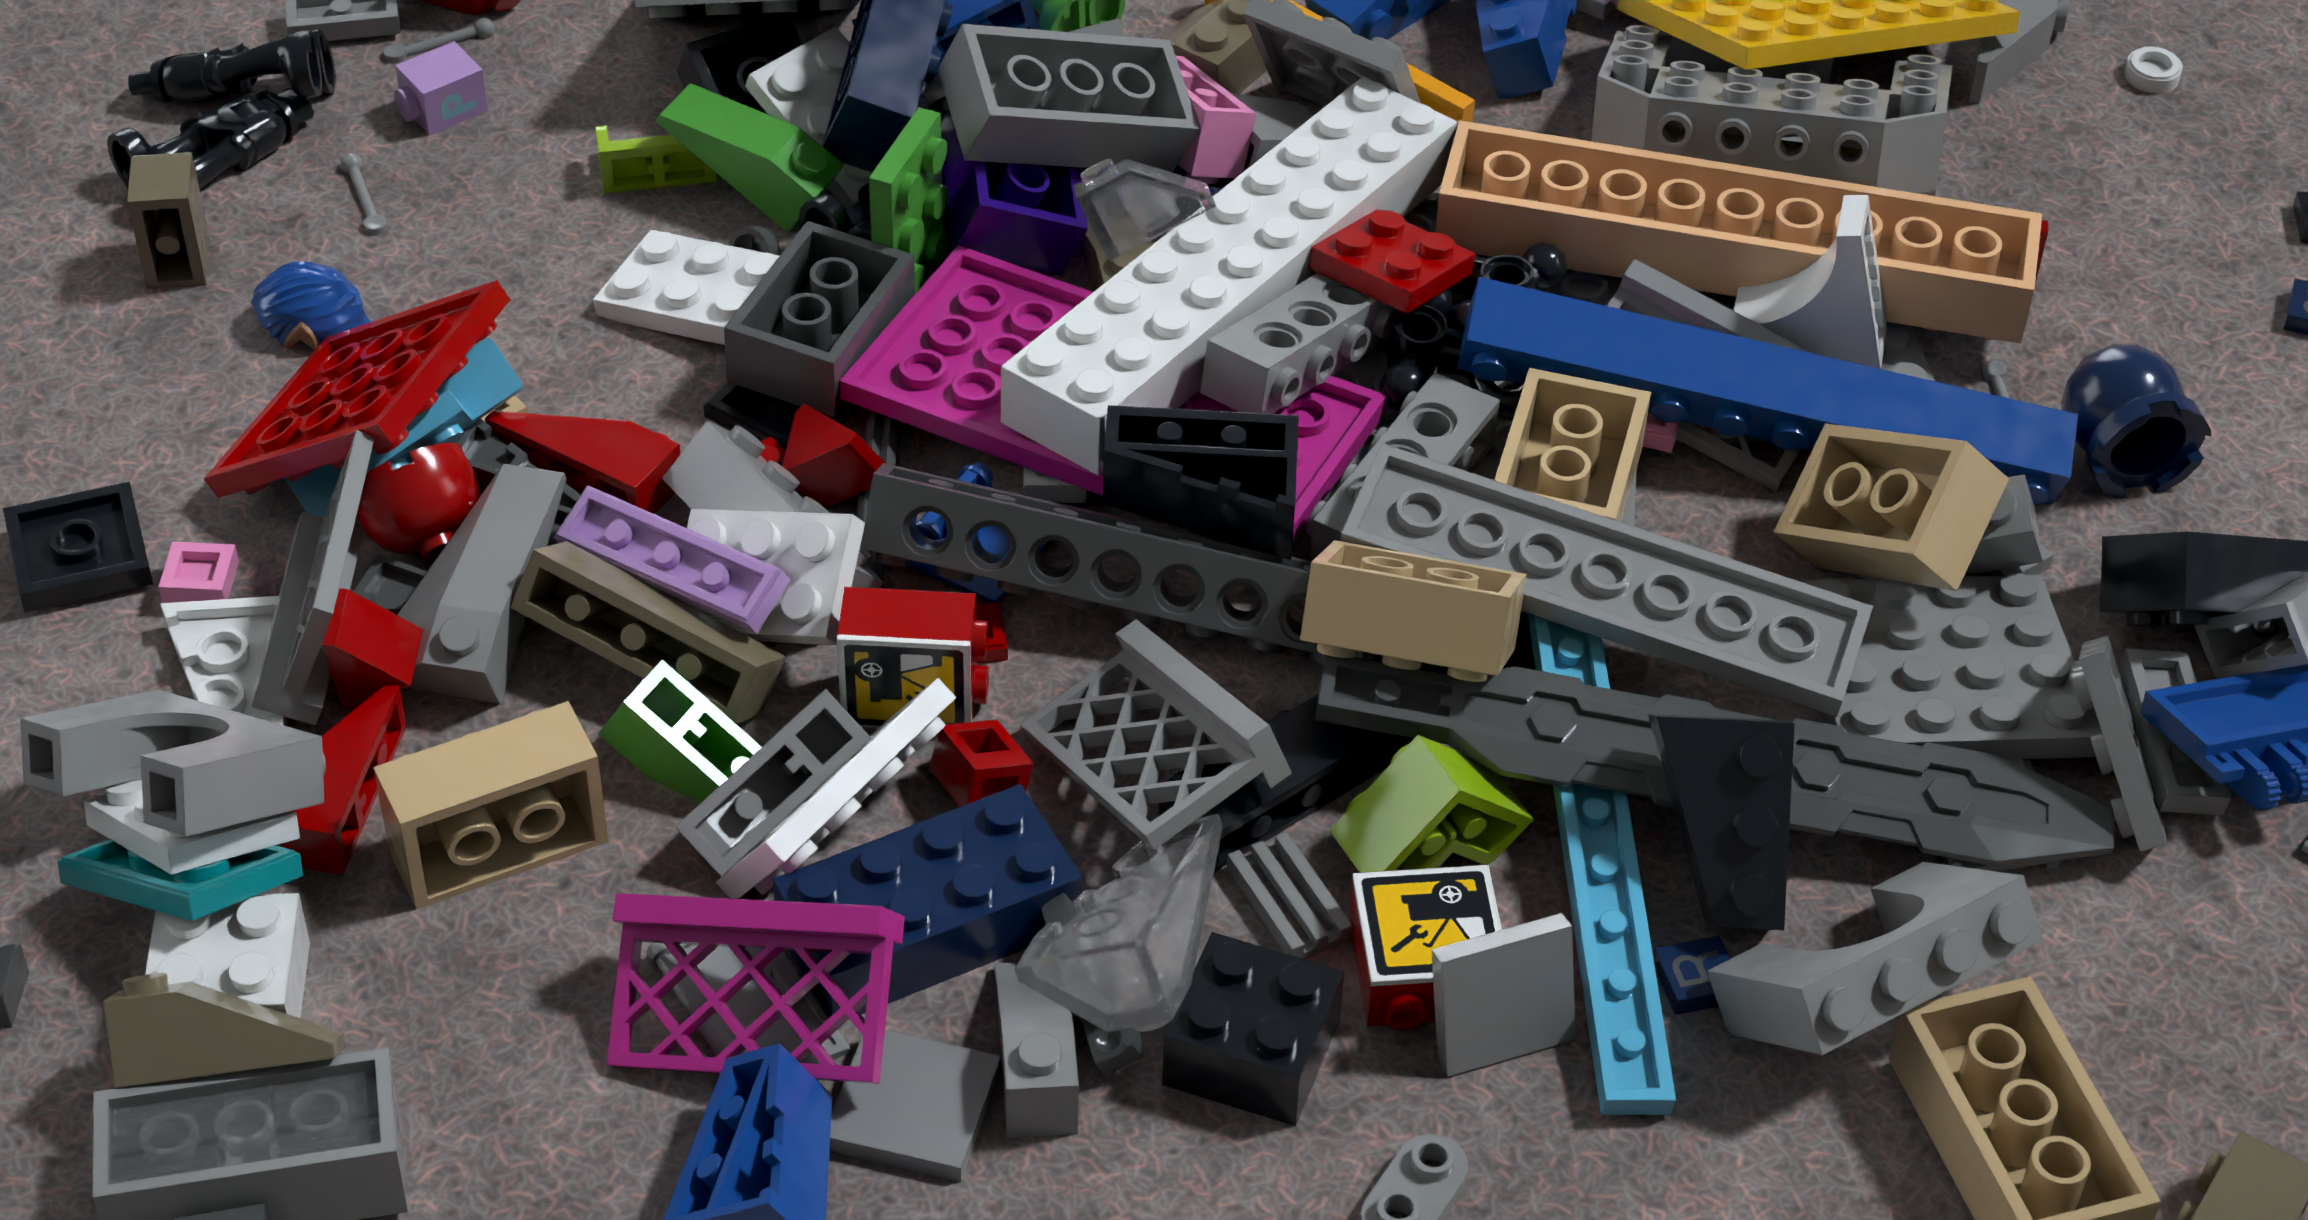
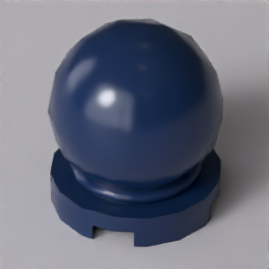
(2134, 420)

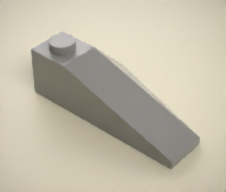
(469, 589)

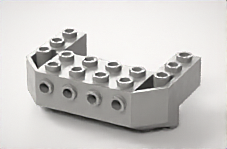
(1895, 127)

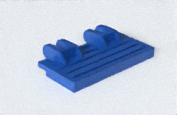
(2242, 731)

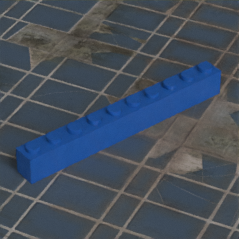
(1753, 384)

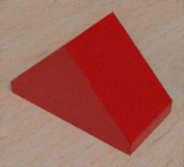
(828, 458)
(368, 648)

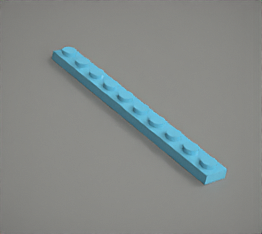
(1608, 912)

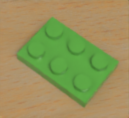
(910, 195)

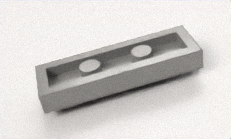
(2175, 777)

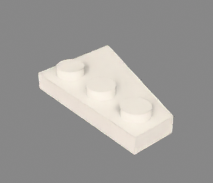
(223, 649)

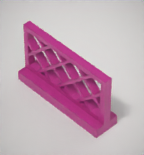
(744, 925)

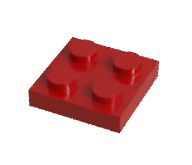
(1392, 260)

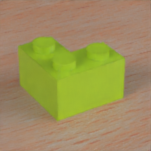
(1428, 808)

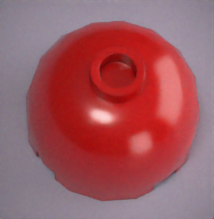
(419, 502)

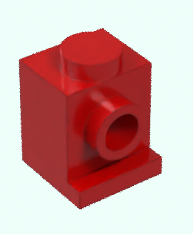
(978, 761)

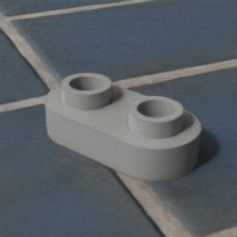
(1417, 1188)

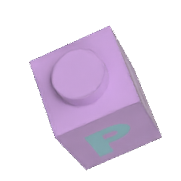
(440, 88)

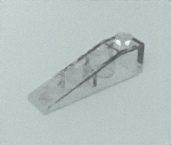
(1137, 202)
(1133, 939)

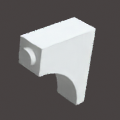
(1834, 302)

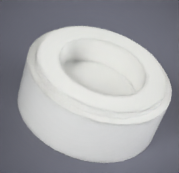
(2153, 70)

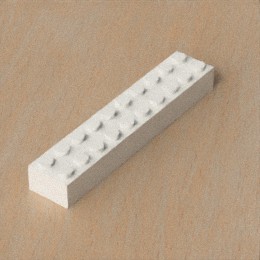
(1149, 325)

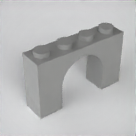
(194, 759)
(1938, 933)

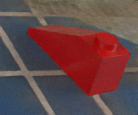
(594, 452)
(351, 751)

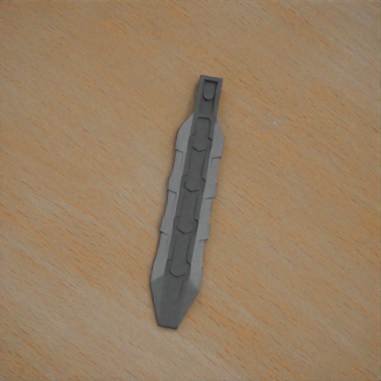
(1842, 782)

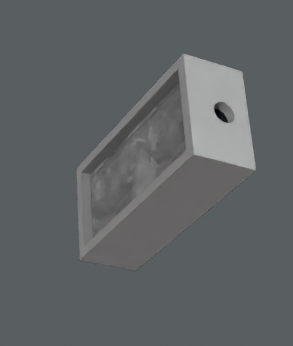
(289, 1136)

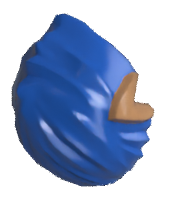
(307, 304)

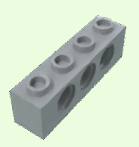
(1292, 345)
(1439, 423)

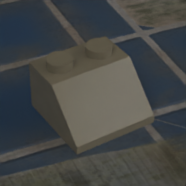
(1219, 44)

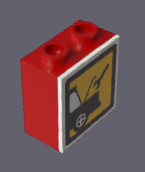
(901, 643)
(1399, 923)

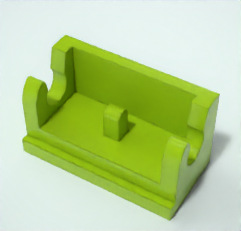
(648, 163)

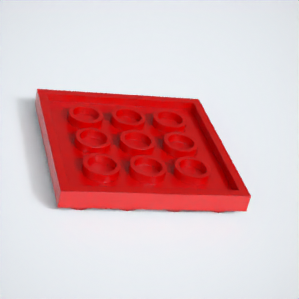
(359, 381)

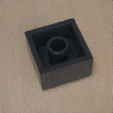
(1253, 1028)

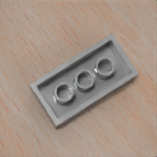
(1066, 98)

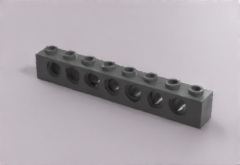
(903, 493)

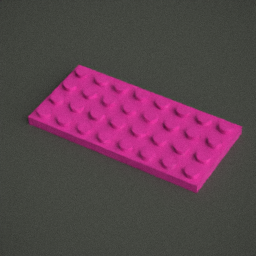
(946, 353)

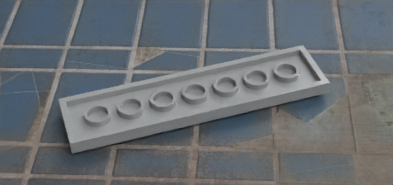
(1619, 579)

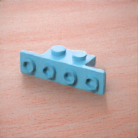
(462, 401)

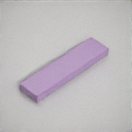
(675, 559)

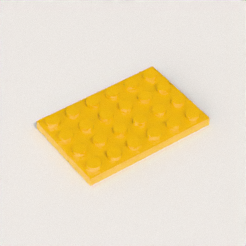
(1798, 31)

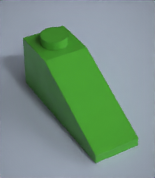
(754, 152)
(677, 735)

